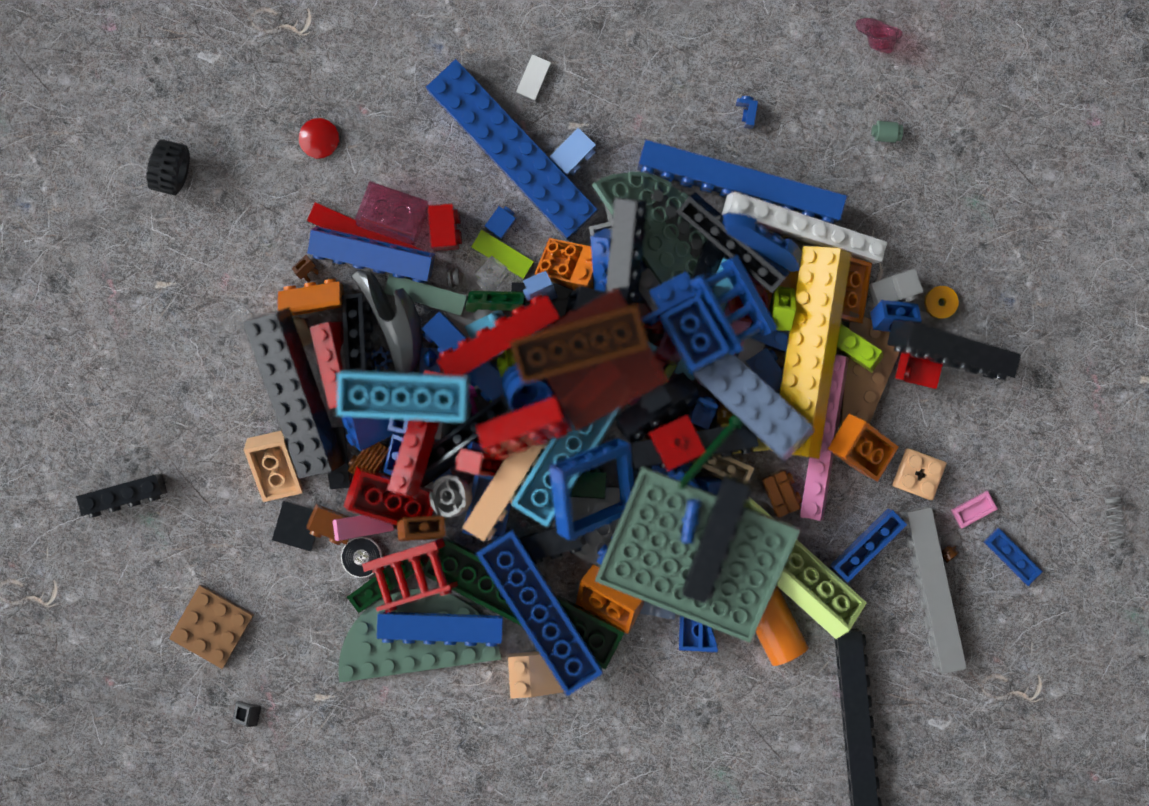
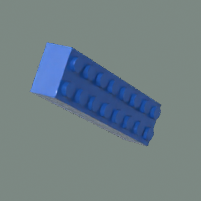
(540, 612)

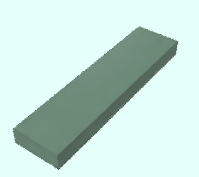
(428, 295)

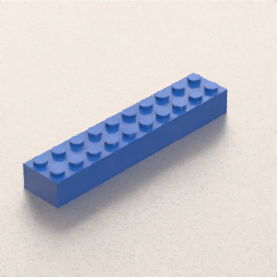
(511, 149)
(726, 178)

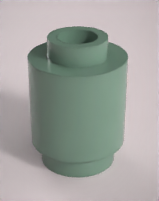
(887, 131)

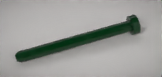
(734, 423)

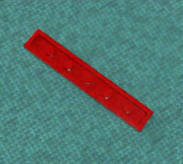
(333, 220)

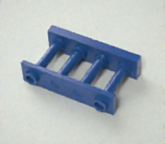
(749, 297)

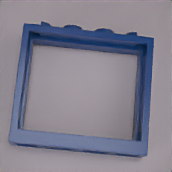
(579, 463)

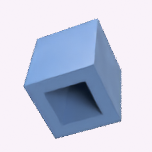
(539, 285)

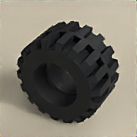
(168, 167)

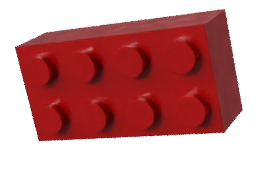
(524, 428)
(371, 498)

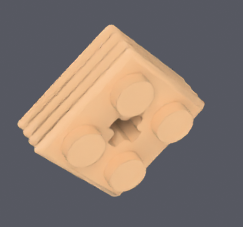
(931, 468)

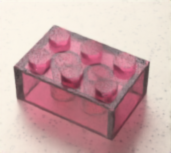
(392, 213)

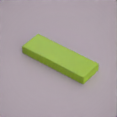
(513, 260)

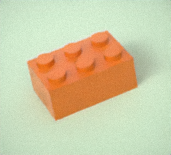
(863, 447)

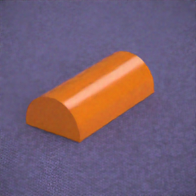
(780, 632)

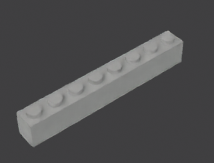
(934, 590)

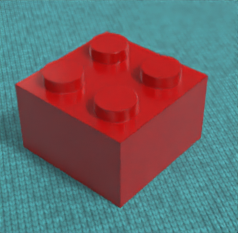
(443, 227)

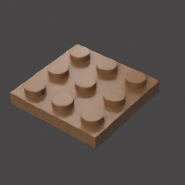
(211, 626)

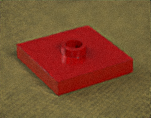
(677, 443)

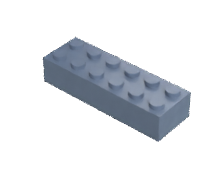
(755, 405)

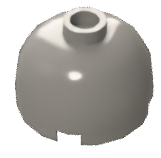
(450, 496)

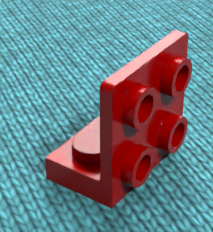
(918, 371)

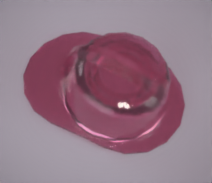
(879, 35)

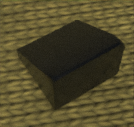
(246, 714)

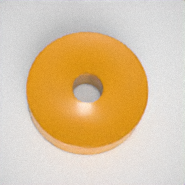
(950, 302)

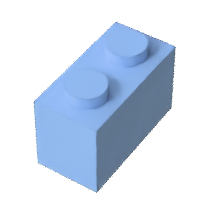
(573, 152)

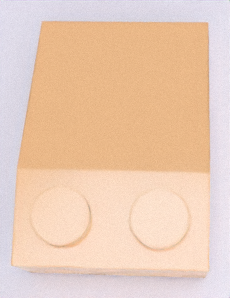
(272, 466)
(530, 676)

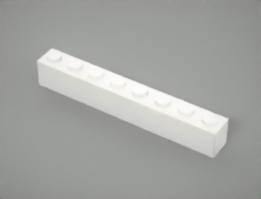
(806, 228)

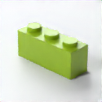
(858, 349)

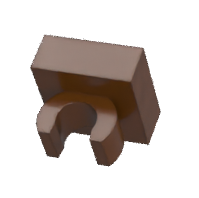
(303, 267)

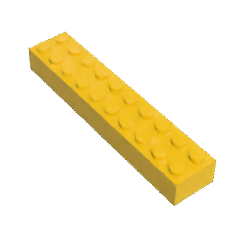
(815, 339)

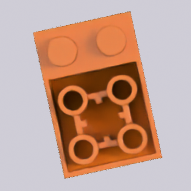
(567, 264)

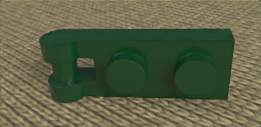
(494, 300)

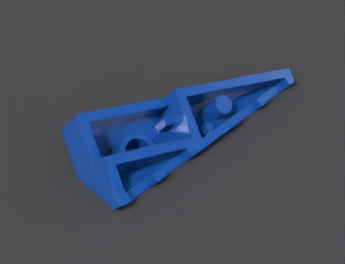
(696, 636)

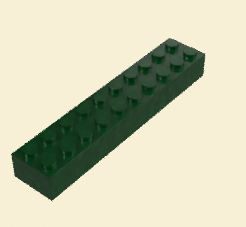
(476, 584)

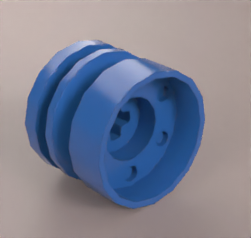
(524, 394)

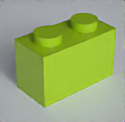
(783, 308)

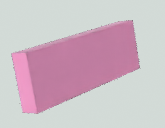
(359, 526)

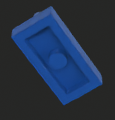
(429, 359)

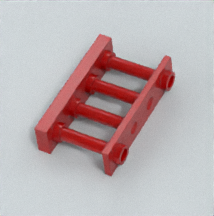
(413, 555)

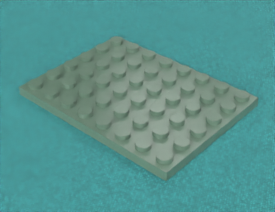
(653, 563)

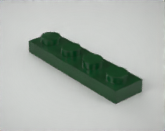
(371, 592)

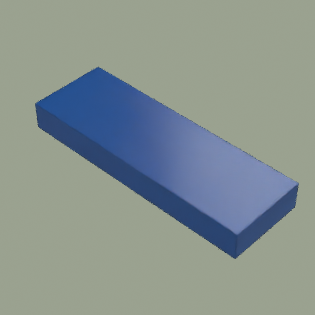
(1012, 556)

